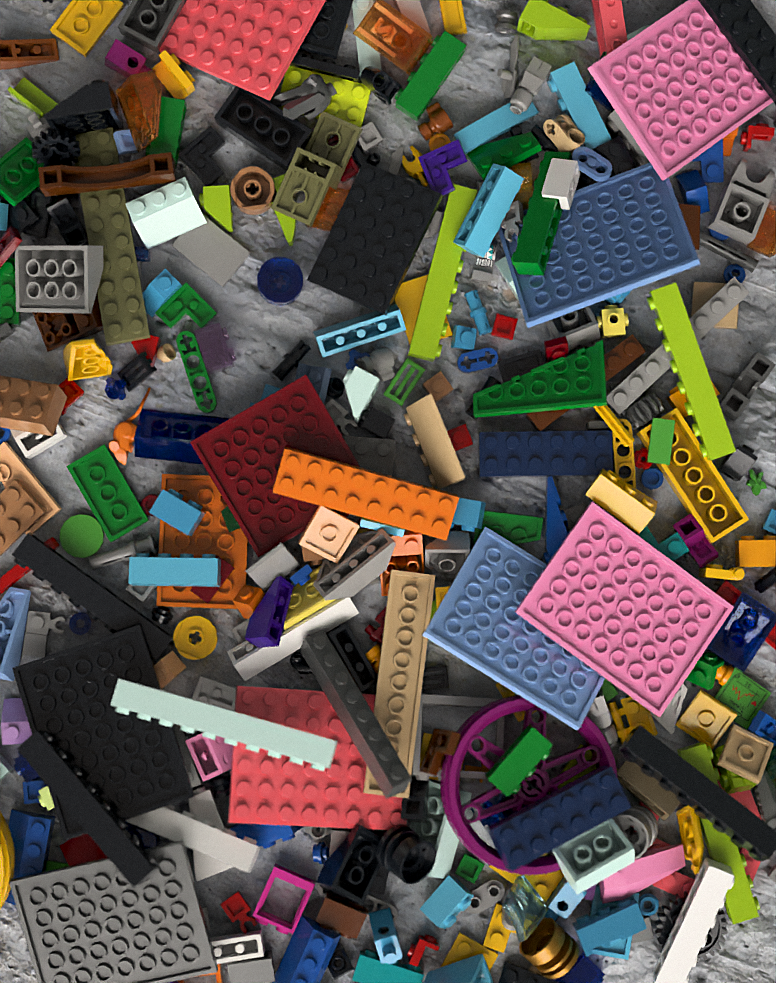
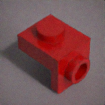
(759, 132)
(416, 950)

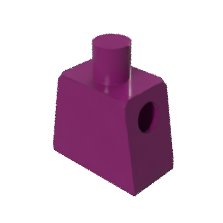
(122, 55)

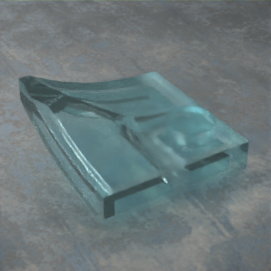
(524, 907)

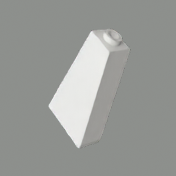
(207, 808)

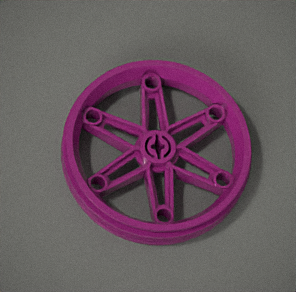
(452, 766)

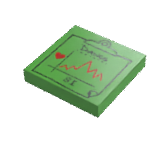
(743, 697)

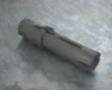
(734, 255)

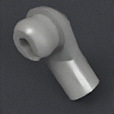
(434, 226)

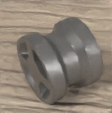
(505, 21)

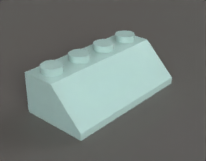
(439, 831)

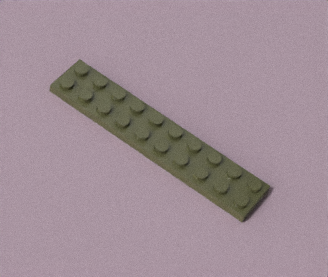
(110, 226)

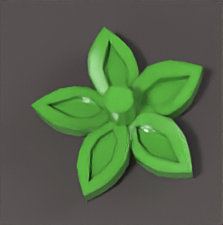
(755, 482)

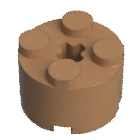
(241, 187)

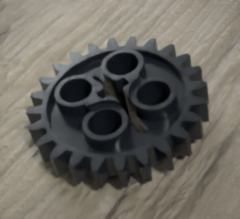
(667, 922)

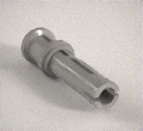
(119, 554)

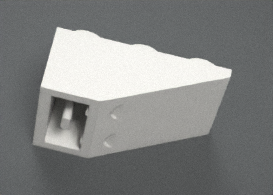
(33, 443)

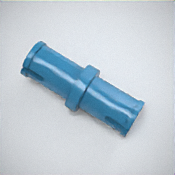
(478, 312)

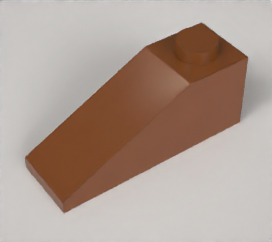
(27, 52)

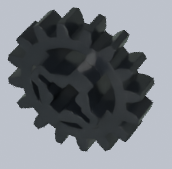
(55, 148)

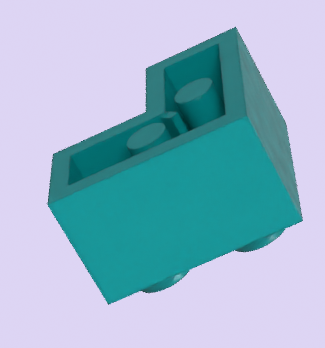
(671, 546)

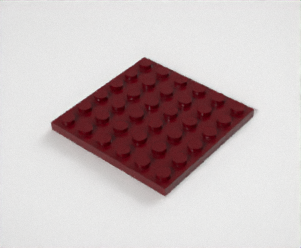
(246, 456)

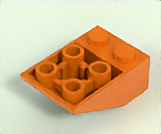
(405, 557)

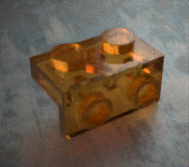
(766, 236)

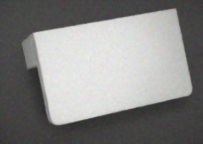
(561, 181)

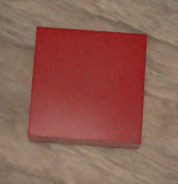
(504, 327)

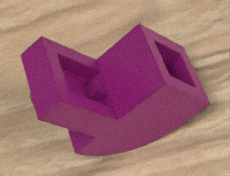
(694, 538)

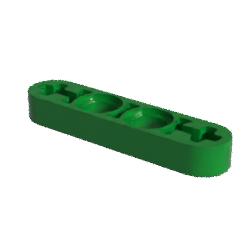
(198, 371)

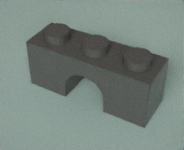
(745, 384)

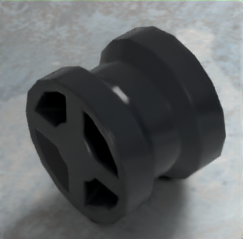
(221, 786)

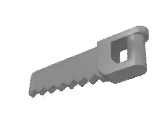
(766, 802)

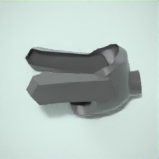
(307, 99)

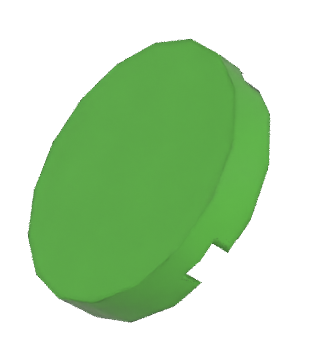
(81, 536)

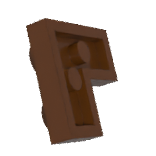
(441, 743)

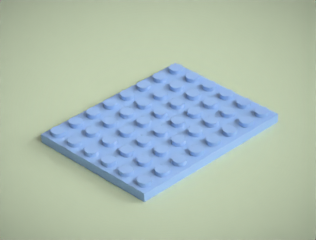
(483, 630)

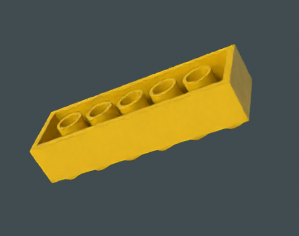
(698, 482)

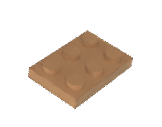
(17, 513)

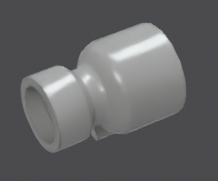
(380, 361)

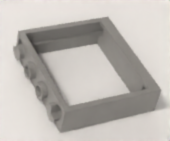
(455, 701)

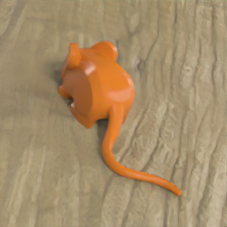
(124, 435)

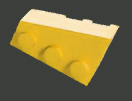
(622, 500)

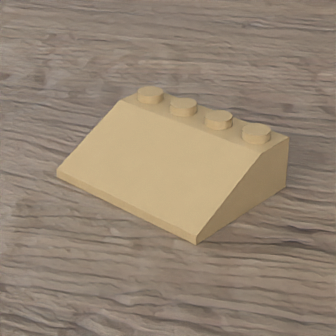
(434, 442)

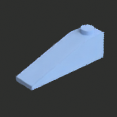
(12, 629)

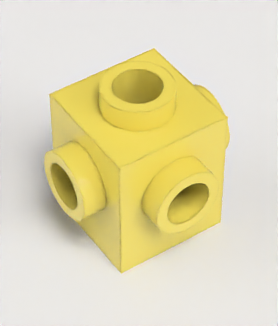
(609, 329)

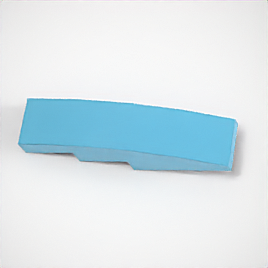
(492, 126)

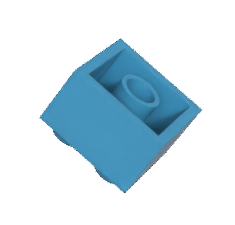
(176, 512)

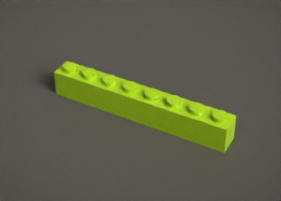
(441, 278)
(691, 371)
(739, 899)

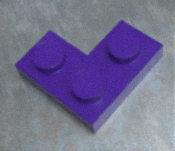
(438, 162)

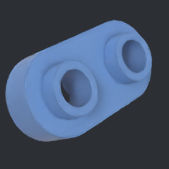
(593, 163)

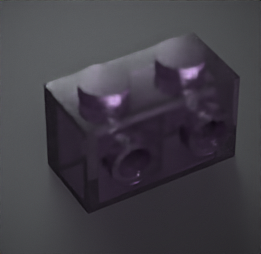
(215, 348)

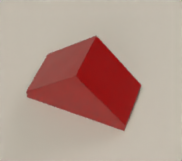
(149, 345)

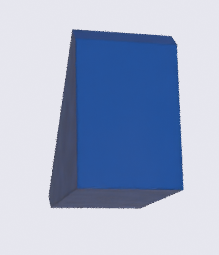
(693, 190)

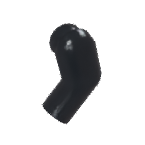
(299, 663)

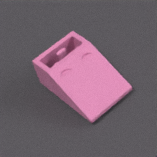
(210, 755)

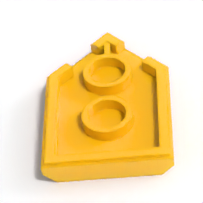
(691, 836)

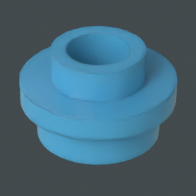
(654, 904)

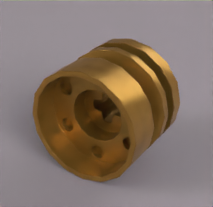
(550, 949)

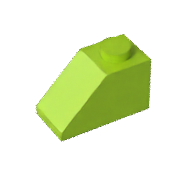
(218, 204)

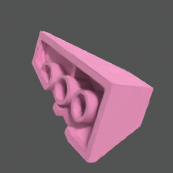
(645, 871)

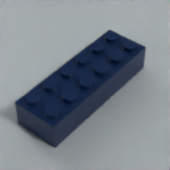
(544, 453)
(558, 817)

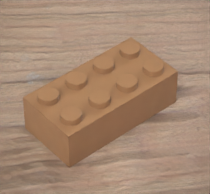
(30, 405)

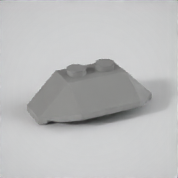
(360, 564)

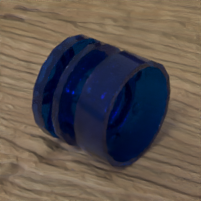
(271, 271)

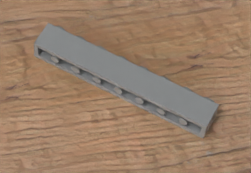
(659, 360)

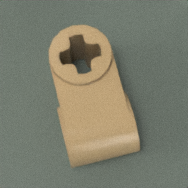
(565, 135)

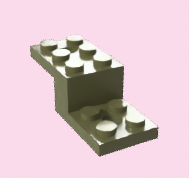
(316, 168)

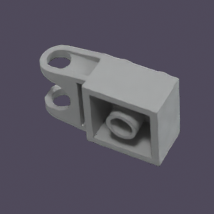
(745, 197)

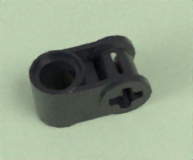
(380, 84)

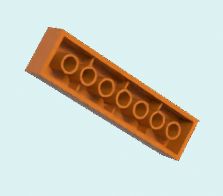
(365, 493)

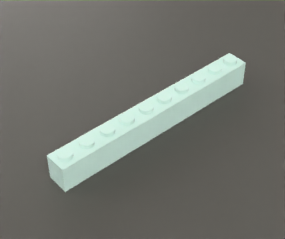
(224, 723)

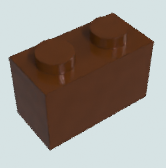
(341, 915)

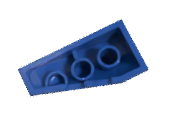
(554, 521)

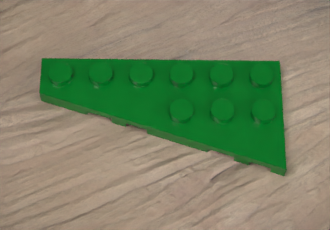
(557, 385)

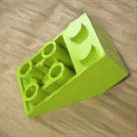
(549, 22)

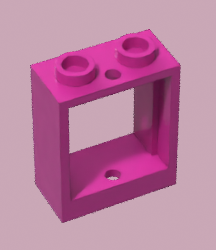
(293, 878)

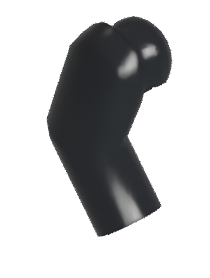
(360, 157)

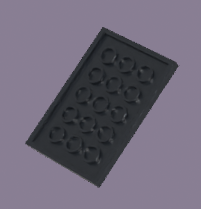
(375, 238)

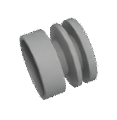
(643, 822)

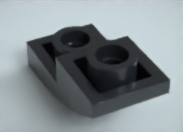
(340, 962)

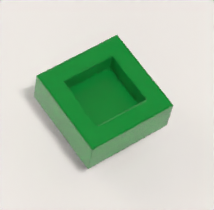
(469, 868)

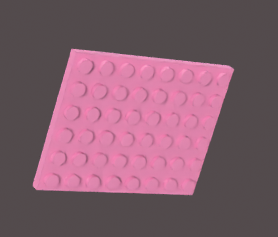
(679, 87)
(624, 609)

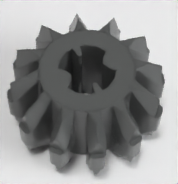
(645, 410)

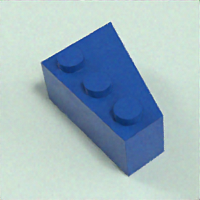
(265, 834)

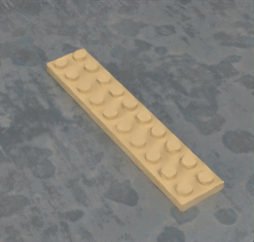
(402, 665)

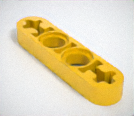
(627, 460)

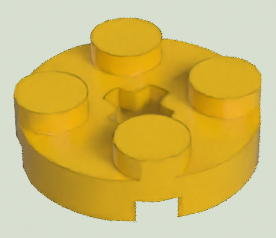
(184, 643)

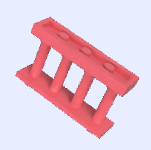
(609, 24)

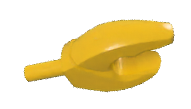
(414, 168)

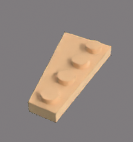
(14, 468)

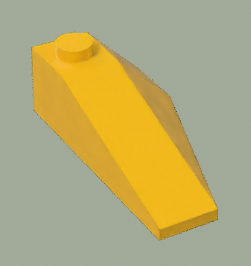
(85, 360)

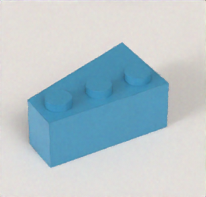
(609, 925)

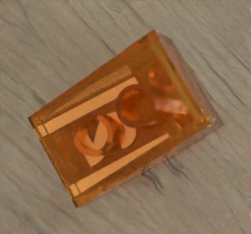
(394, 36)
(141, 106)

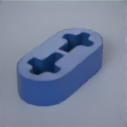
(476, 355)

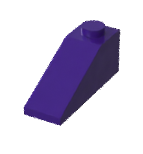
(269, 617)

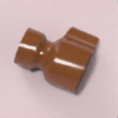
(438, 122)

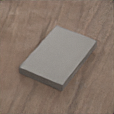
(212, 251)

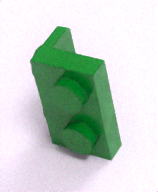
(705, 670)

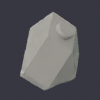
(448, 555)

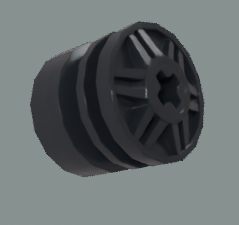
(406, 854)

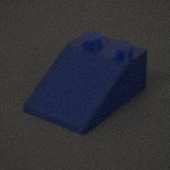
(743, 632)

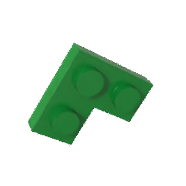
(185, 302)

